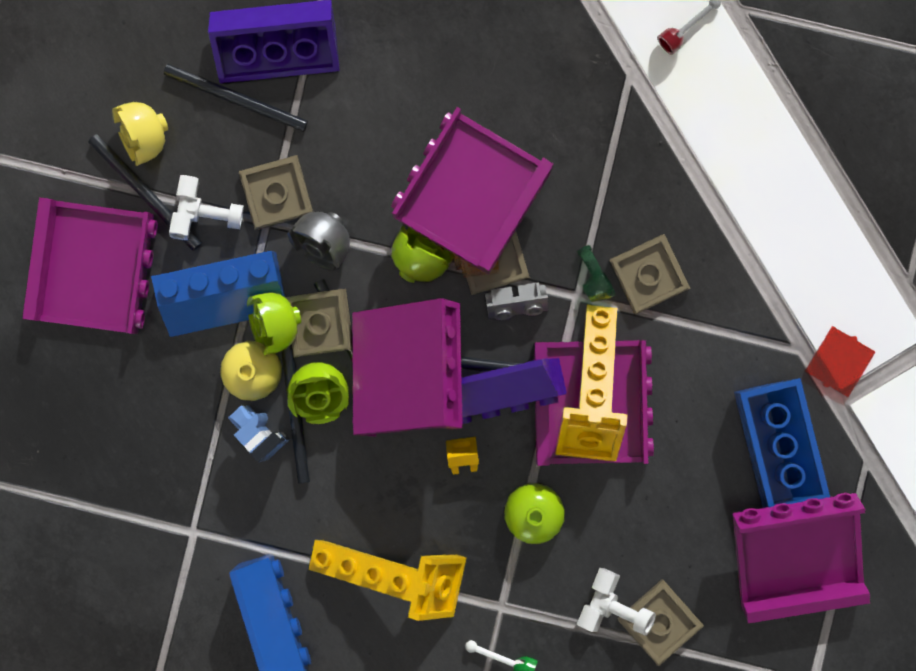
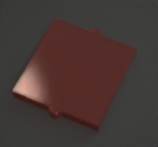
(839, 361)

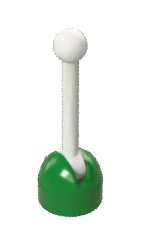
(521, 664)

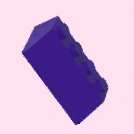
(274, 41)
(512, 388)

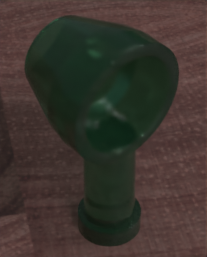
(598, 285)

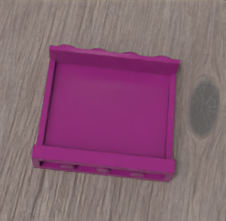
(470, 191)
(89, 266)
(407, 368)
(628, 398)
(800, 557)

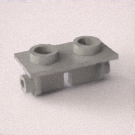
(531, 301)

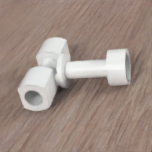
(191, 209)
(605, 603)

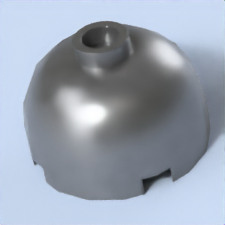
(321, 237)

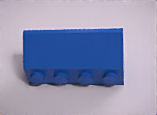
(215, 292)
(781, 443)
(268, 615)

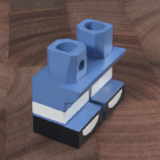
(255, 435)

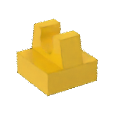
(462, 453)

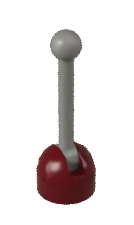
(673, 39)

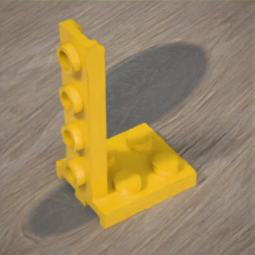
(592, 428)
(430, 588)

